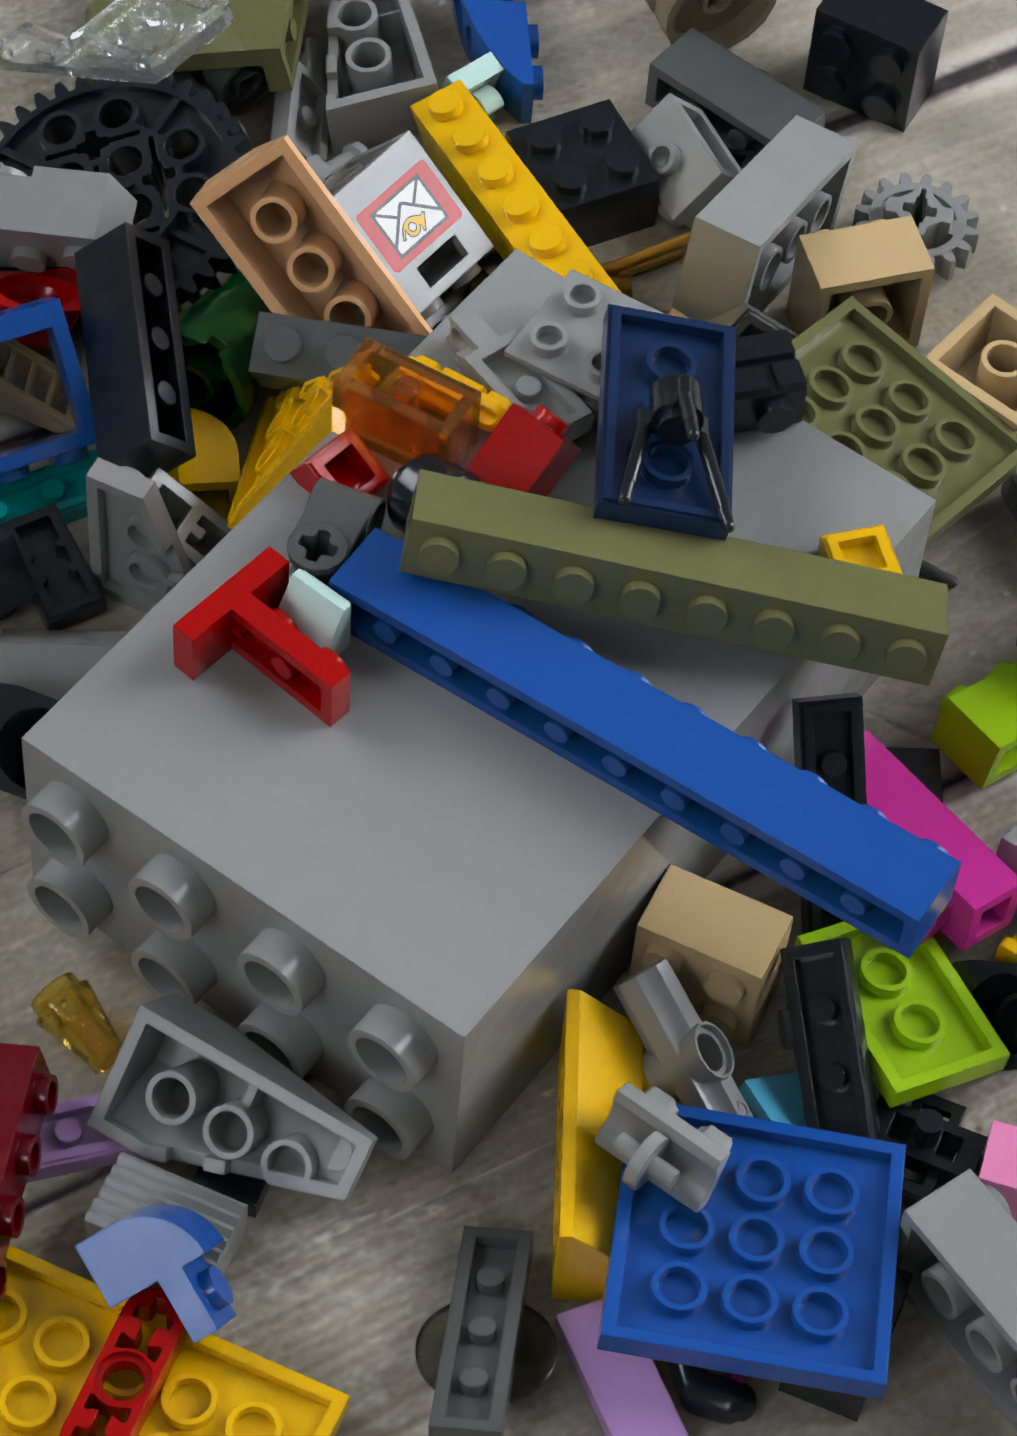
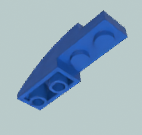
(504, 31)

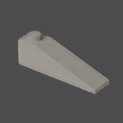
(218, 1101)

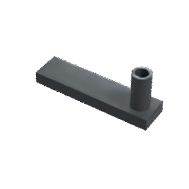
(482, 1333)

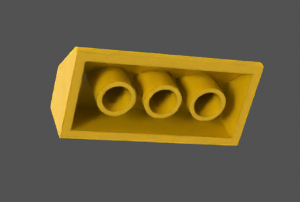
(594, 1060)

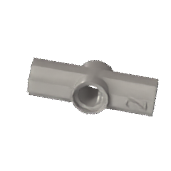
(682, 1054)

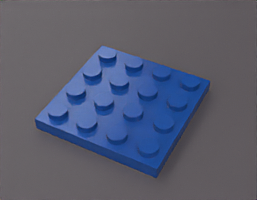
(778, 1269)

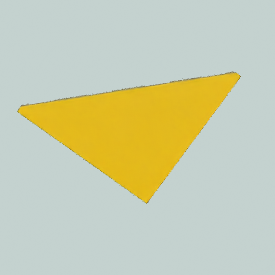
(282, 438)

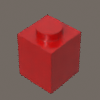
(526, 451)

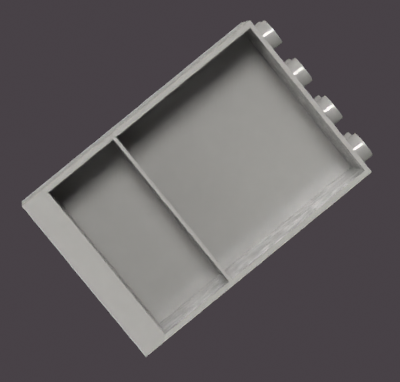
(417, 874)

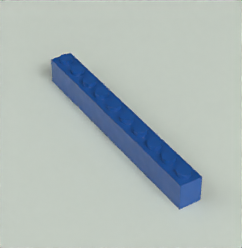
(651, 746)

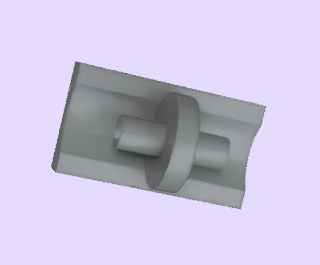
(663, 1147)

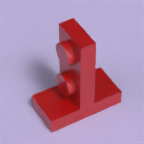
(247, 619)

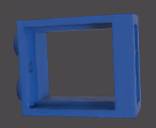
(70, 445)

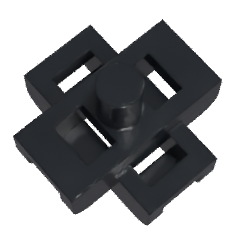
(931, 1141)

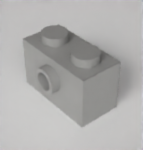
(687, 158)

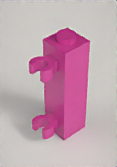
(985, 885)

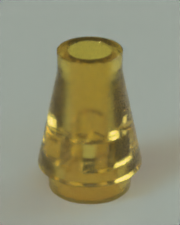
(77, 1020)

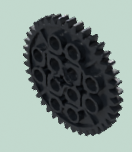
(139, 131)

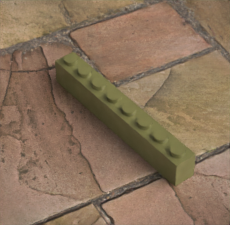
(675, 579)

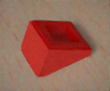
(343, 461)

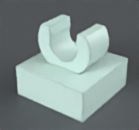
(480, 80)

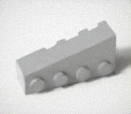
(374, 71)

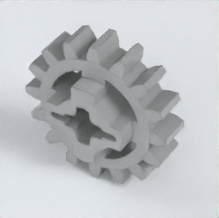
(941, 219)

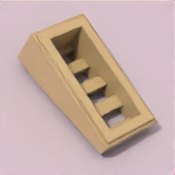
(20, 403)

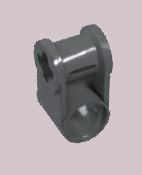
(332, 528)

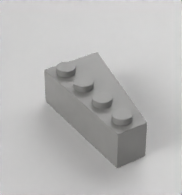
(57, 214)

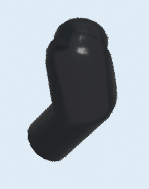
(713, 1395)

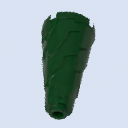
(218, 349)

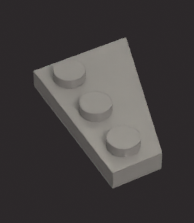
(131, 537)

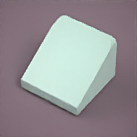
(318, 611)

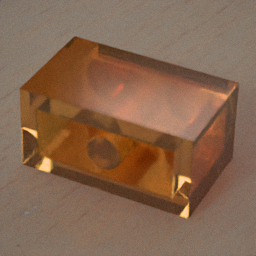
(404, 406)

